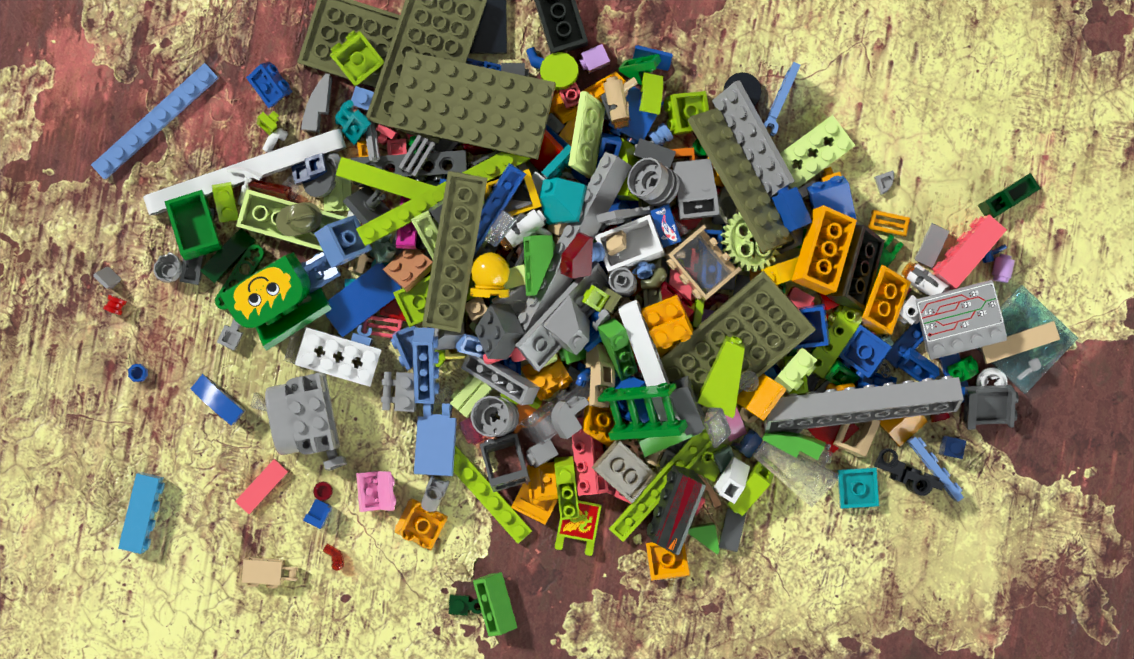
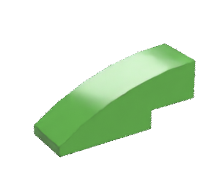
(795, 442)

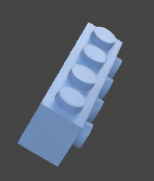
(424, 365)

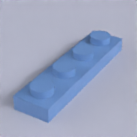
(930, 461)

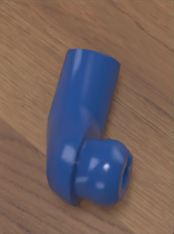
(535, 61)

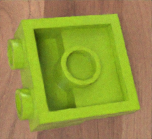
(356, 57)
(682, 107)

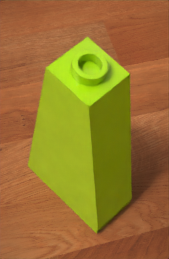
(723, 380)

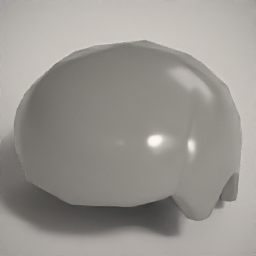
(168, 268)

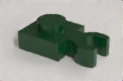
(460, 605)

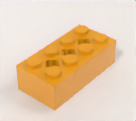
(824, 250)

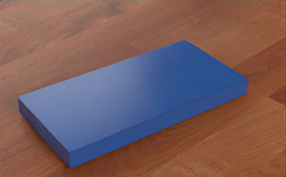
(361, 299)

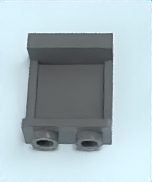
(989, 405)

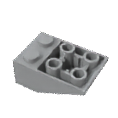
(697, 190)

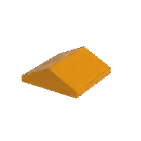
(902, 428)
(666, 564)

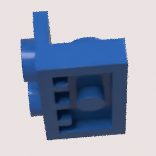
(269, 84)

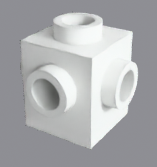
(913, 317)

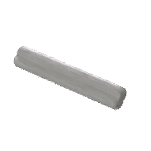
(372, 143)

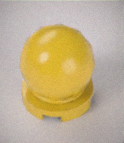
(490, 275)

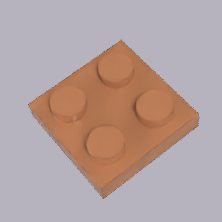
(408, 268)

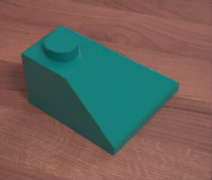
(561, 200)

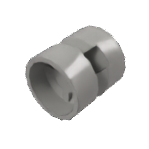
(623, 282)

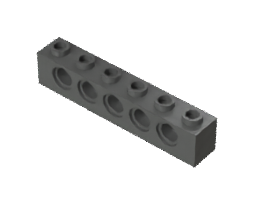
(458, 159)

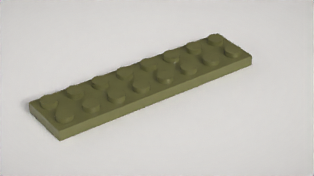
(740, 180)
(454, 251)

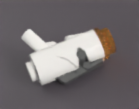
(525, 226)
(924, 280)

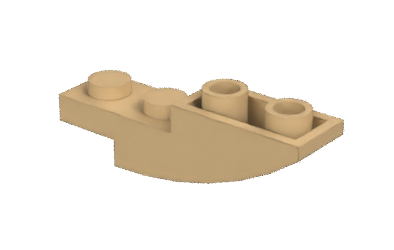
(601, 375)

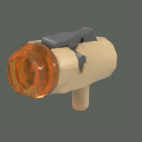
(615, 101)

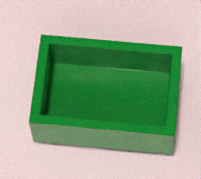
(193, 225)

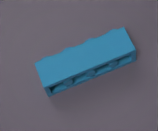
(141, 513)

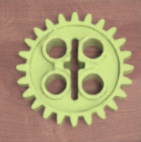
(735, 241)

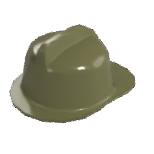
(298, 219)

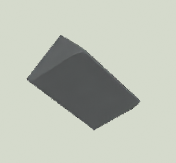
(650, 150)

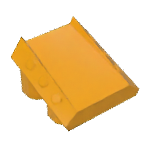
(598, 423)
(420, 525)

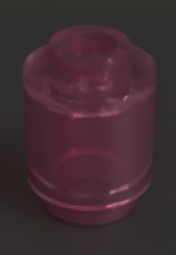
(469, 432)

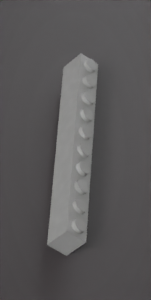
(598, 199)

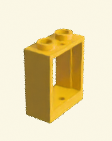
(531, 189)

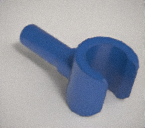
(989, 256)

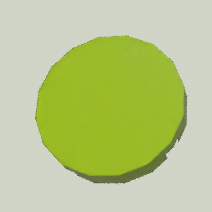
(559, 69)

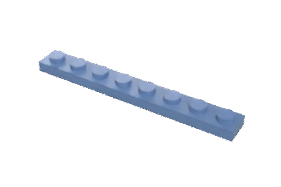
(154, 121)

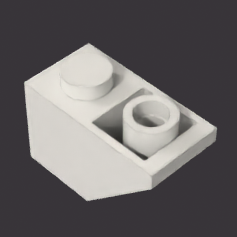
(732, 480)

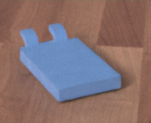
(780, 98)
(435, 442)

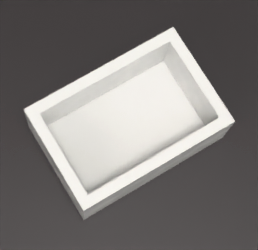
(641, 241)

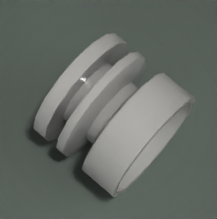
(653, 182)
(485, 420)

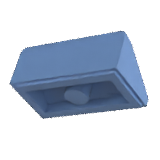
(470, 345)

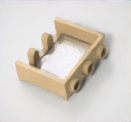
(702, 264)

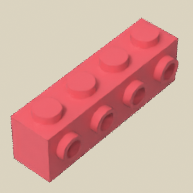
(586, 453)

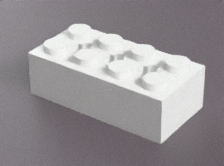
(327, 364)

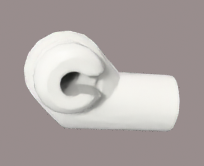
(272, 139)

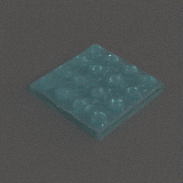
(1021, 313)

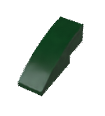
(1009, 196)
(228, 256)

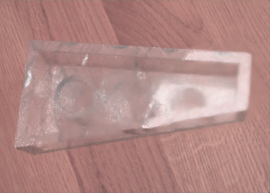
(539, 426)
(799, 474)

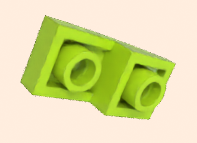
(652, 93)

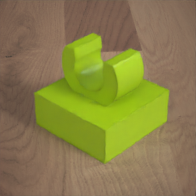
(268, 123)
(595, 298)

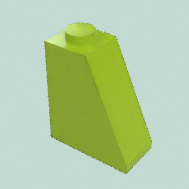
(757, 482)

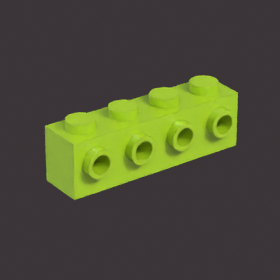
(840, 331)

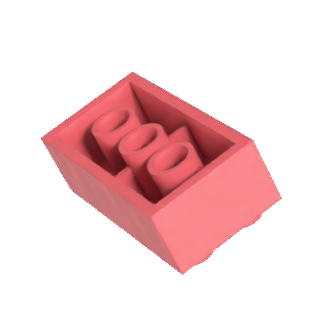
(969, 251)

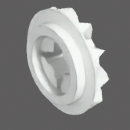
(992, 373)

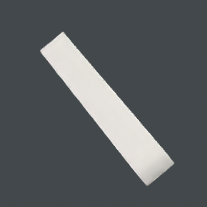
(645, 352)

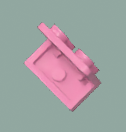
(375, 491)

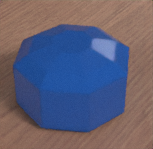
(137, 372)

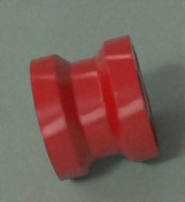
(114, 304)

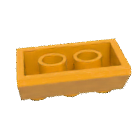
(885, 301)

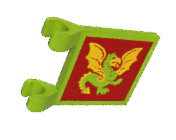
(580, 528)

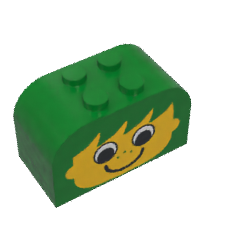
(268, 293)

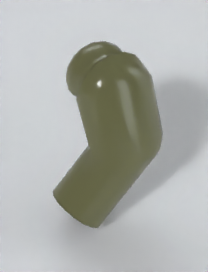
(656, 280)

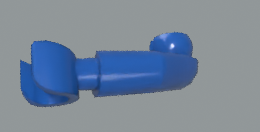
(584, 375)

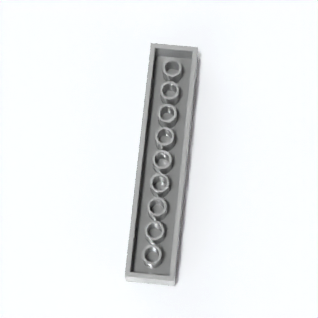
(865, 404)

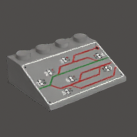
(961, 319)

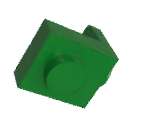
(964, 369)

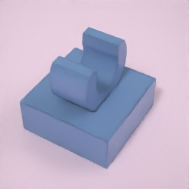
(361, 337)

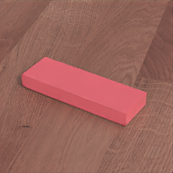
(261, 486)

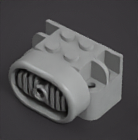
(302, 415)

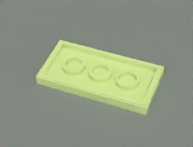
(587, 135)

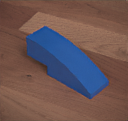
(218, 400)

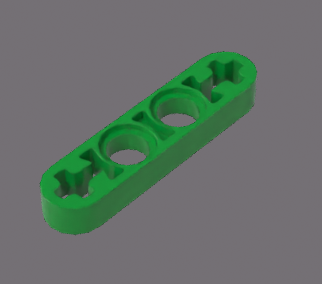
(236, 273)

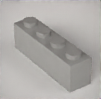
(502, 379)

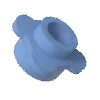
(643, 270)

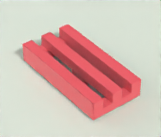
(365, 324)

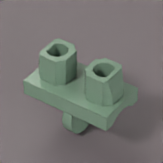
(383, 250)

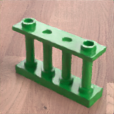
(638, 429)

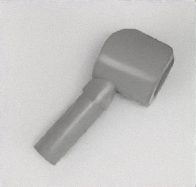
(1034, 366)

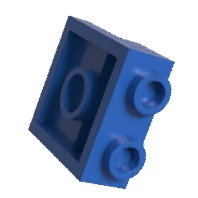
(865, 352)

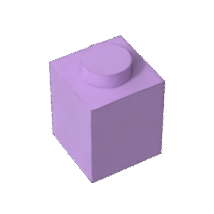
(594, 59)

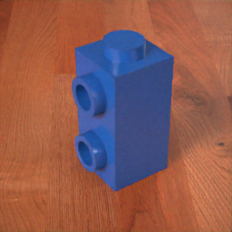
(791, 208)

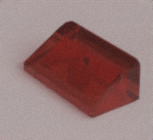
(271, 189)

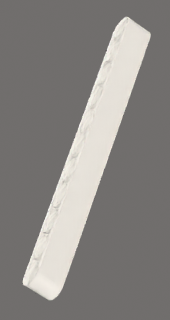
(264, 164)

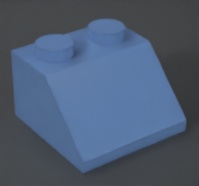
(341, 241)

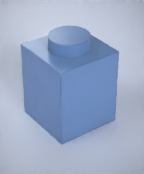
(362, 99)

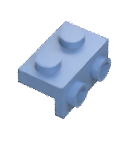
(319, 271)
(402, 341)

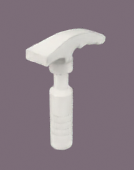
(249, 174)

